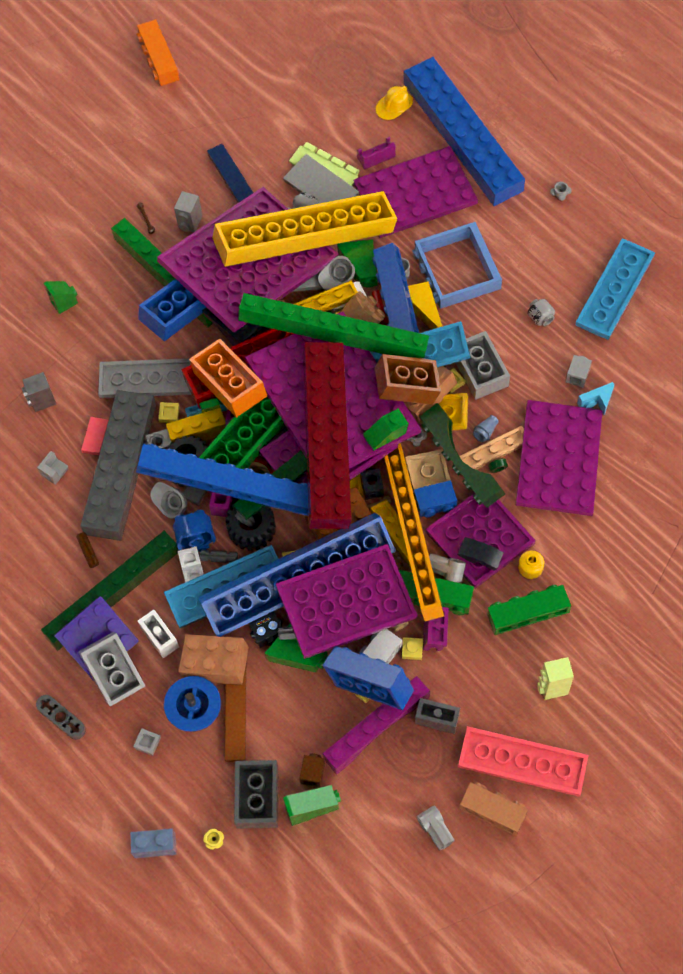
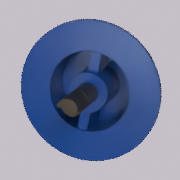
(192, 703)

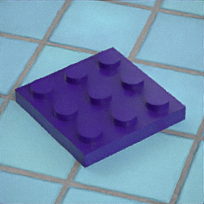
(90, 626)

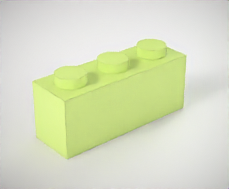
(555, 678)

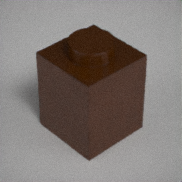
(312, 770)

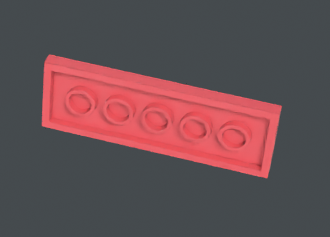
(523, 761)

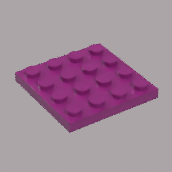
(488, 525)

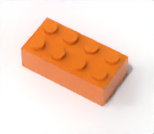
(228, 377)

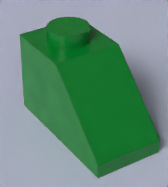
(61, 295)
(386, 429)

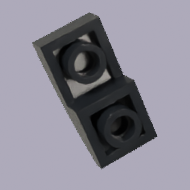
(479, 552)

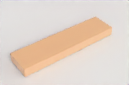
(494, 449)

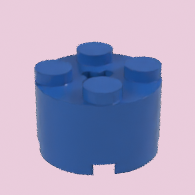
(193, 531)

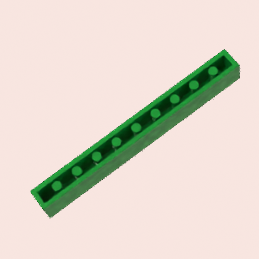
(332, 327)

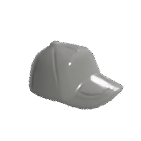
(336, 273)
(168, 500)

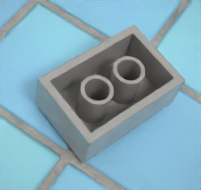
(484, 370)
(111, 669)

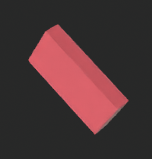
(94, 436)

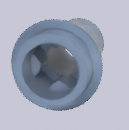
(484, 430)

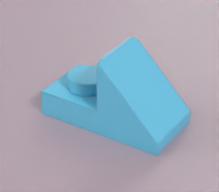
(597, 396)

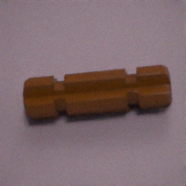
(87, 550)

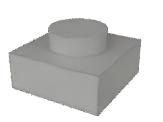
(147, 742)

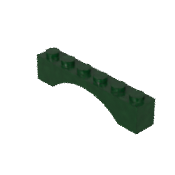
(483, 484)

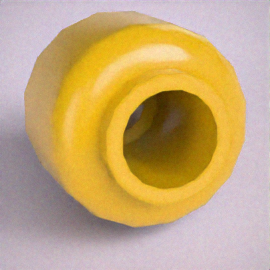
(531, 564)

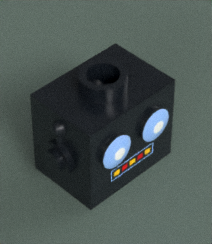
(265, 629)

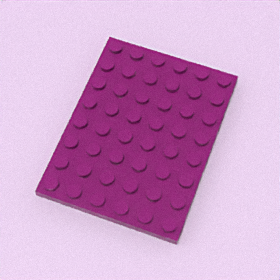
(221, 288)
(282, 373)

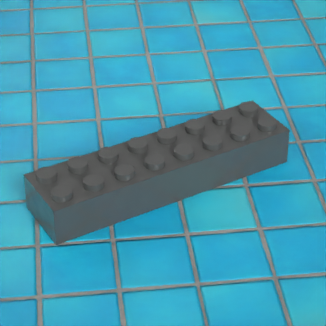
(117, 465)

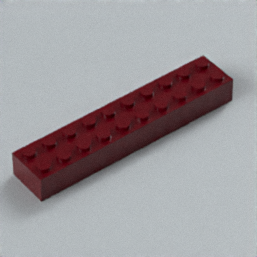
(326, 436)

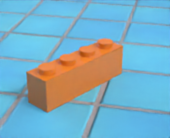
(158, 53)

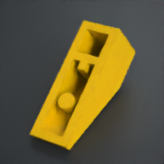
(424, 304)

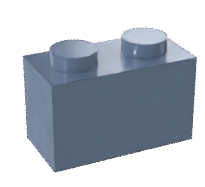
(153, 843)

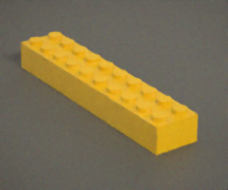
(303, 228)

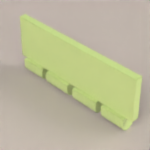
(335, 165)

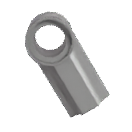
(450, 568)
(433, 823)

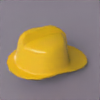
(394, 103)

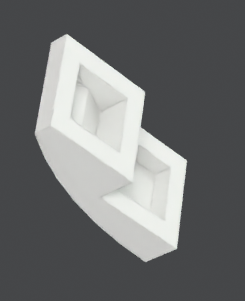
(190, 563)

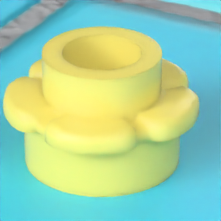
(211, 834)

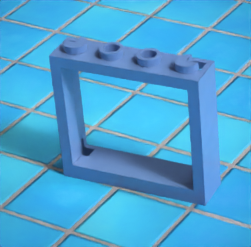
(448, 237)

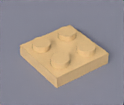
(427, 469)

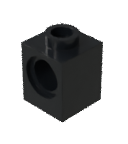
(375, 490)

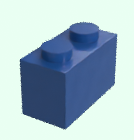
(435, 499)

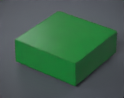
(209, 405)

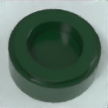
(498, 465)

